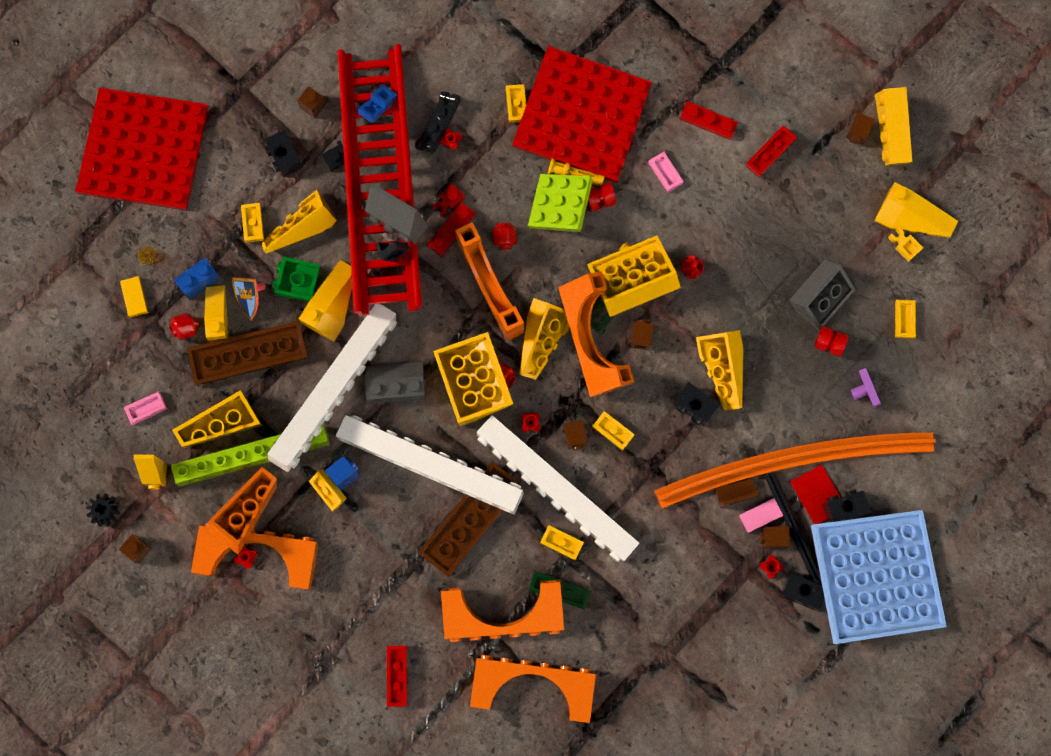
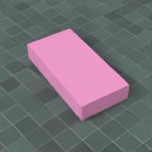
(666, 172)
(145, 408)
(761, 515)

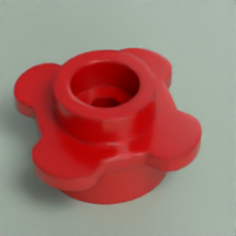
(451, 143)
(530, 417)
(251, 555)
(777, 567)

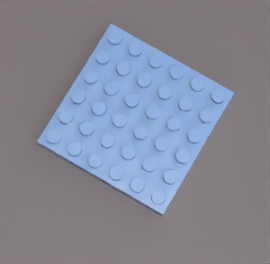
(878, 576)

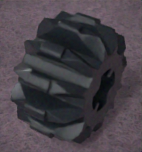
(110, 511)

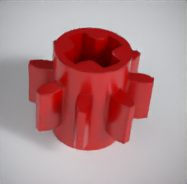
(692, 267)

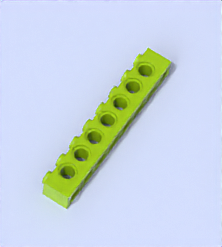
(233, 459)

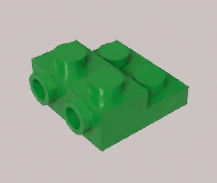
(296, 279)

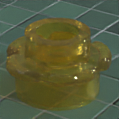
(146, 260)

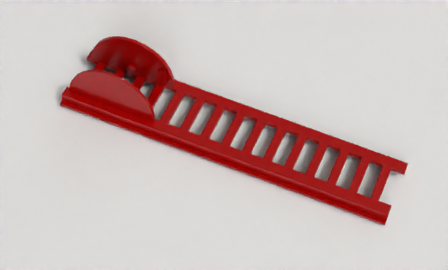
(359, 265)

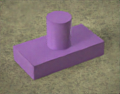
(866, 389)

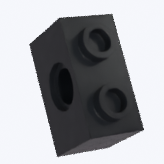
(281, 143)
(693, 394)
(858, 506)
(791, 591)

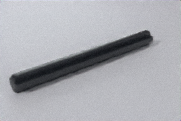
(794, 527)

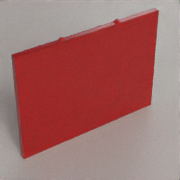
(813, 490)

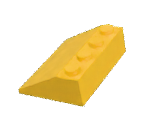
(635, 275)
(473, 378)

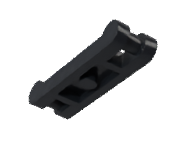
(438, 122)

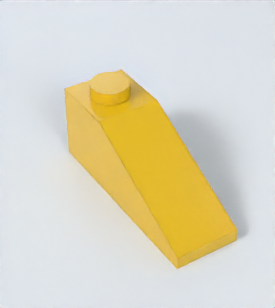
(216, 313)
(151, 471)

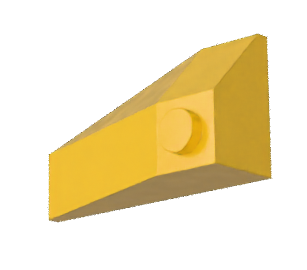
(914, 213)
(330, 303)
(543, 330)

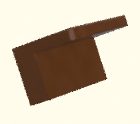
(736, 493)

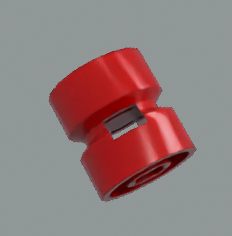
(601, 196)
(832, 341)

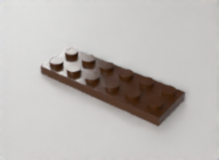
(247, 353)
(462, 528)

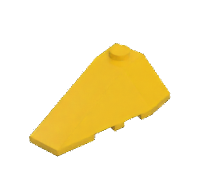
(308, 221)
(724, 363)

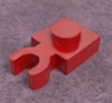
(449, 199)

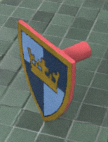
(247, 295)

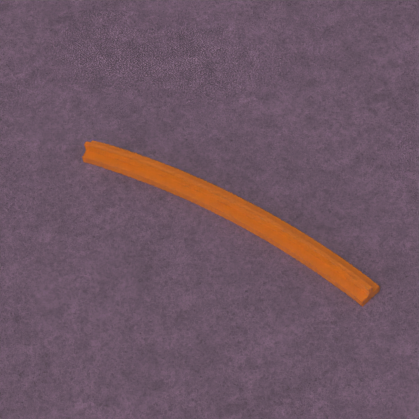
(791, 458)

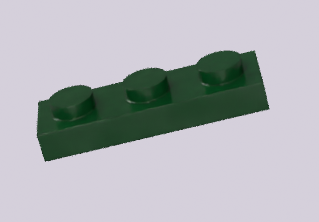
(571, 593)

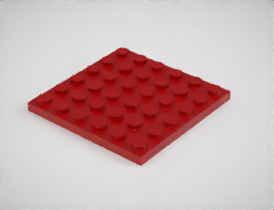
(581, 113)
(142, 149)

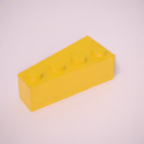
(894, 125)
(220, 420)

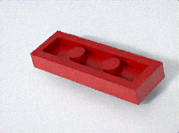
(708, 120)
(771, 151)
(446, 234)
(397, 676)

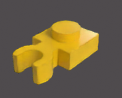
(907, 247)

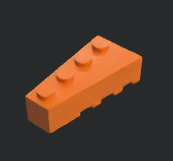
(241, 513)

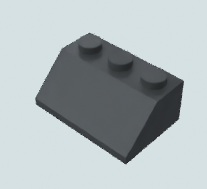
(394, 215)
(822, 294)
(395, 382)

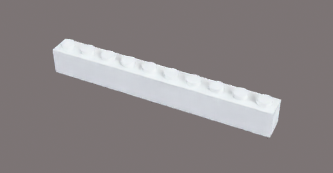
(332, 387)
(429, 464)
(557, 489)

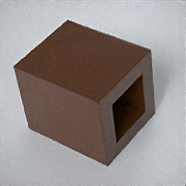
(311, 102)
(860, 129)
(642, 335)
(575, 435)
(775, 537)
(135, 549)

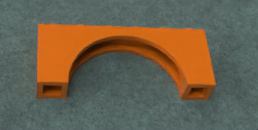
(476, 259)
(578, 302)
(297, 554)
(462, 622)
(492, 674)

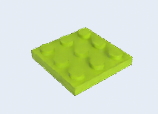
(560, 202)

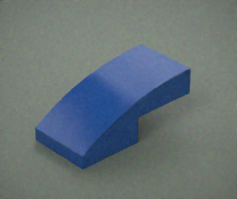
(378, 104)

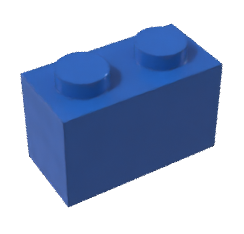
(196, 278)
(343, 472)

